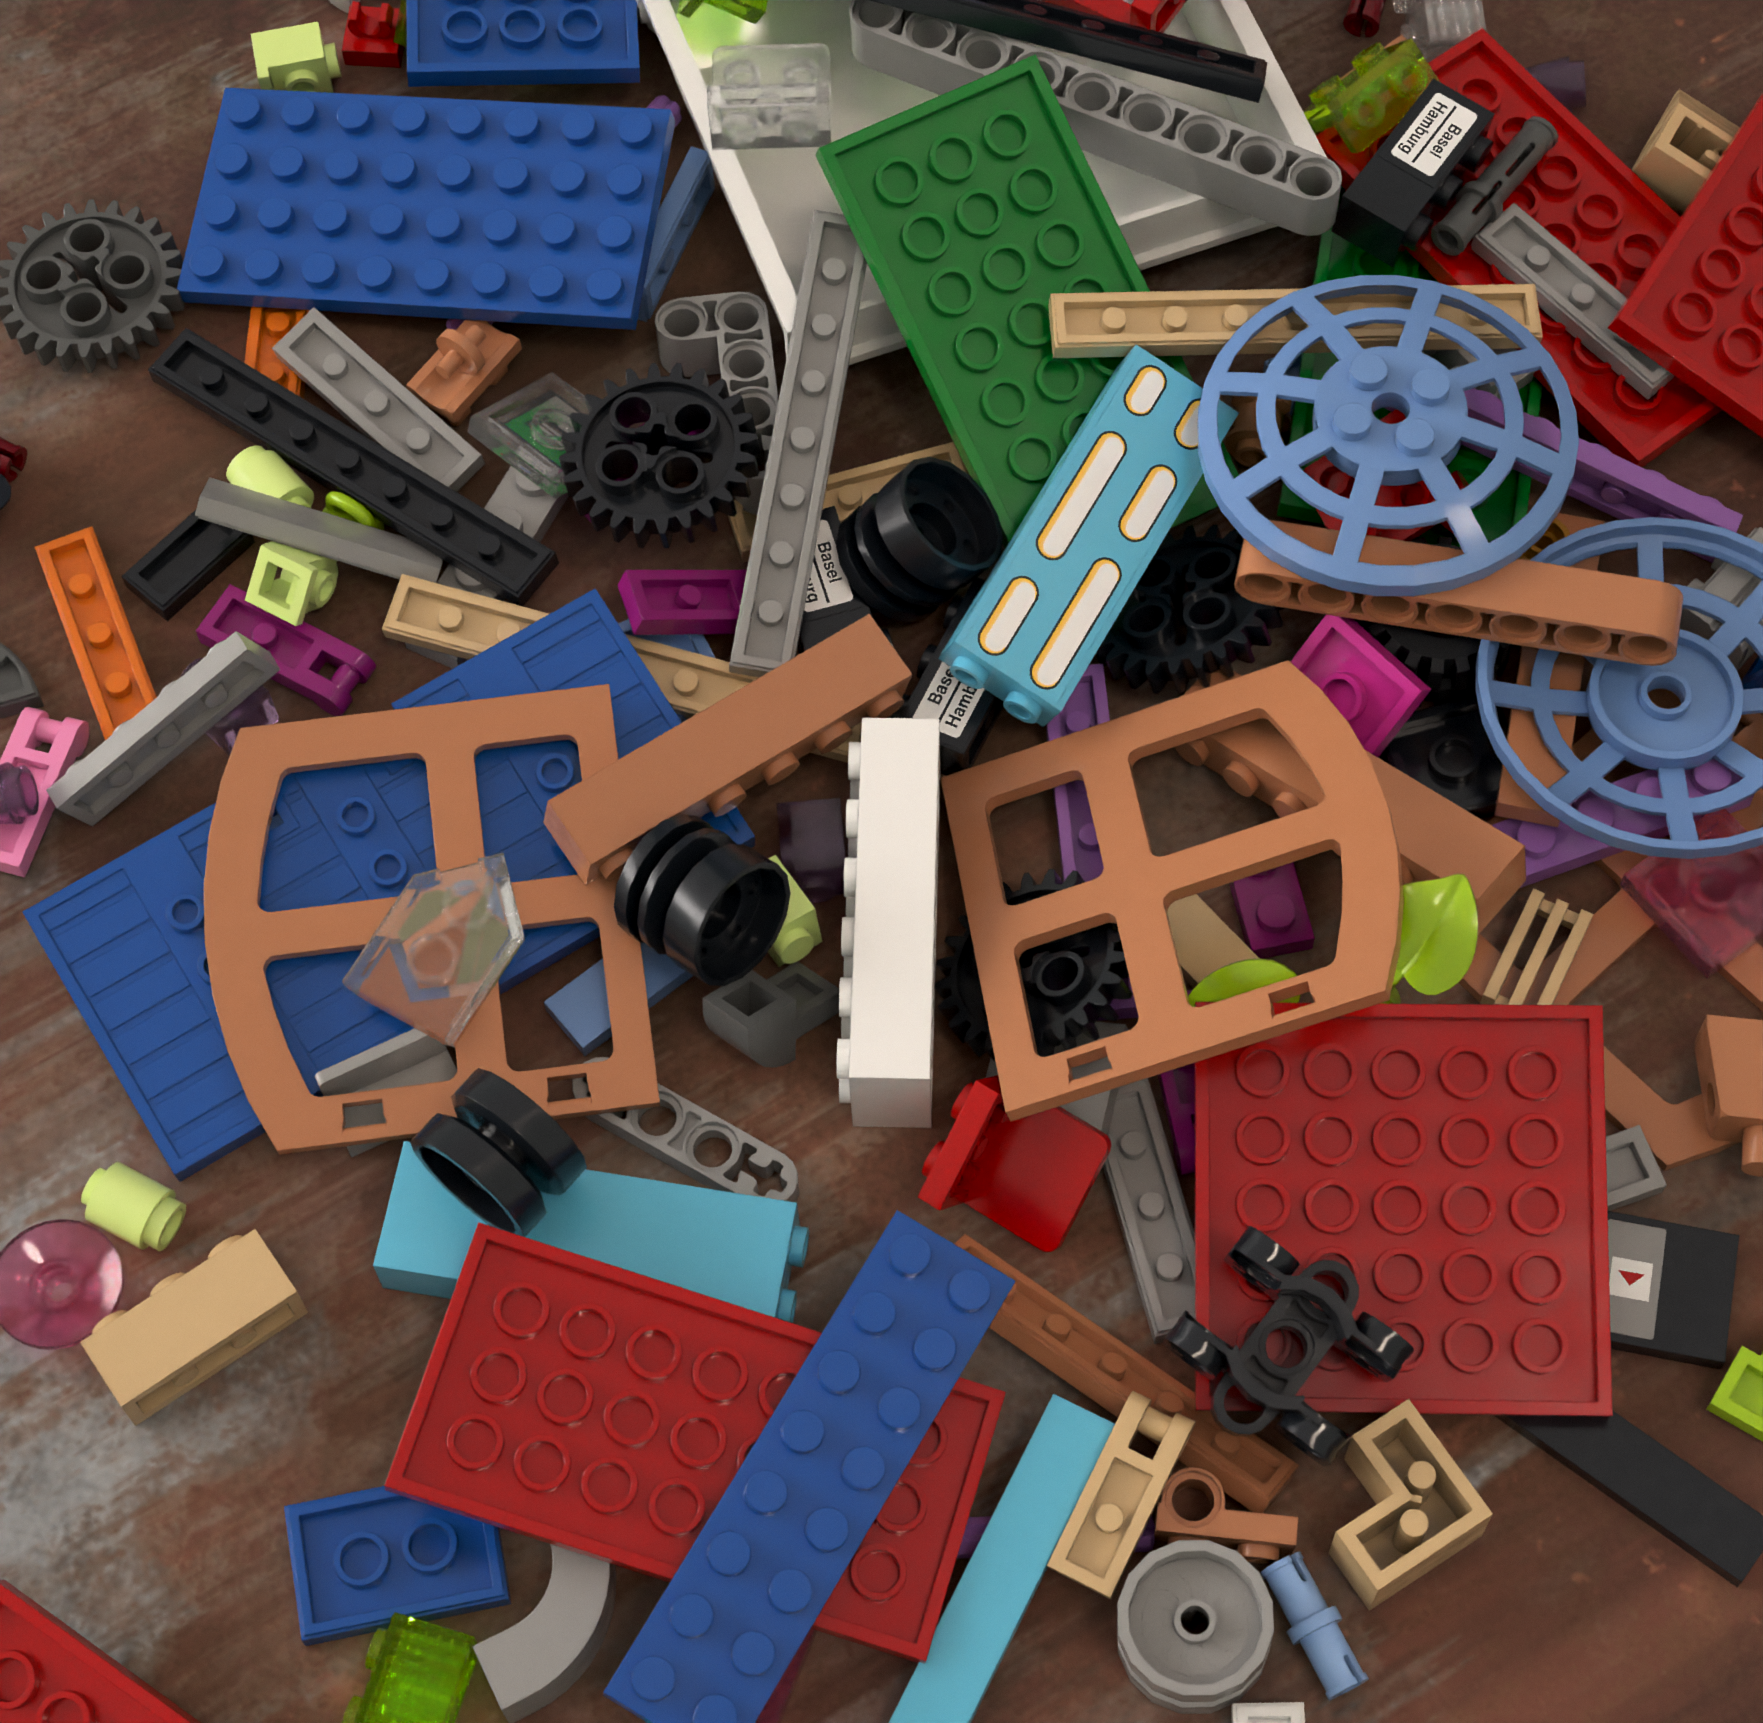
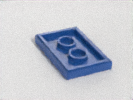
(386, 1554)

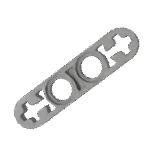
(690, 1129)

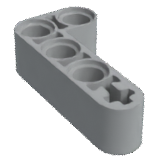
(728, 338)

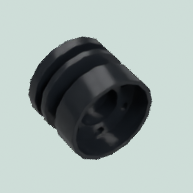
(919, 540)
(702, 899)

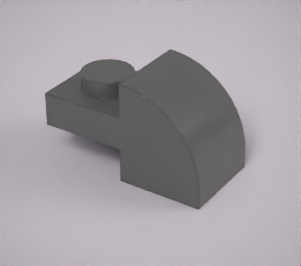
(770, 1014)

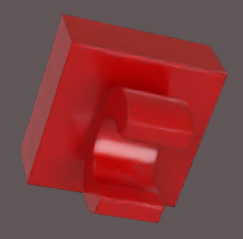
(371, 36)

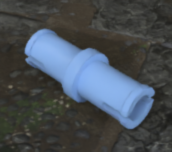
(1314, 1625)

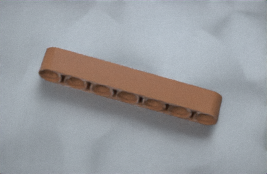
(1517, 605)

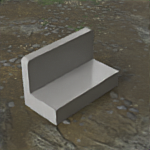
(399, 1062)

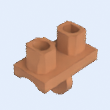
(463, 368)

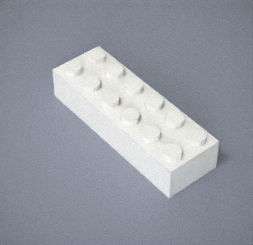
(890, 923)

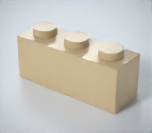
(193, 1326)

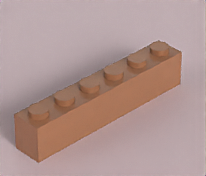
(730, 748)
(1431, 831)

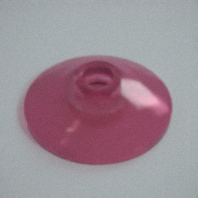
(42, 1260)

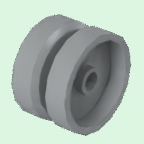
(1177, 1587)

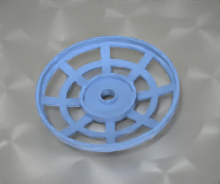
(1386, 452)
(1620, 703)

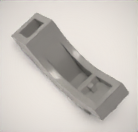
(556, 1641)

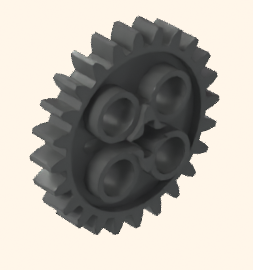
(49, 306)

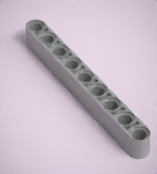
(1115, 118)

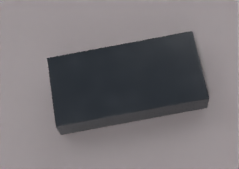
(184, 564)

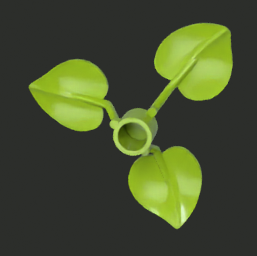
(1434, 950)

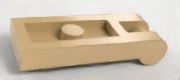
(1119, 1497)

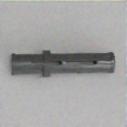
(1462, 223)

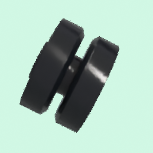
(499, 1153)

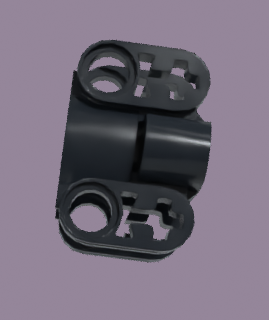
(1274, 1387)

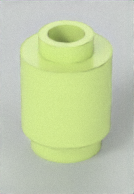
(268, 474)
(132, 1207)

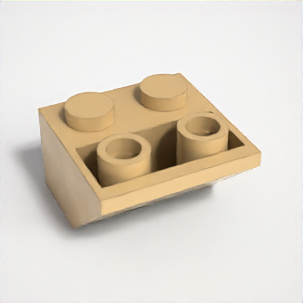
(1683, 150)

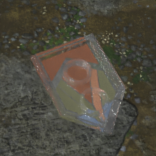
(441, 948)

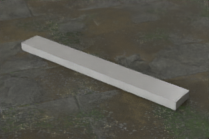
(800, 449)

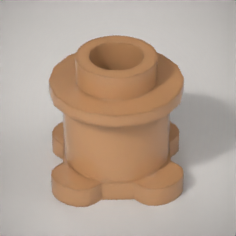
(1243, 439)

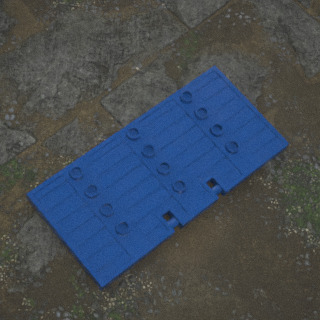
(135, 928)

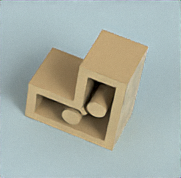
(1421, 1510)

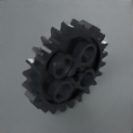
(660, 455)
(1220, 623)
(1064, 980)

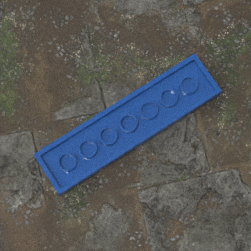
(812, 1483)

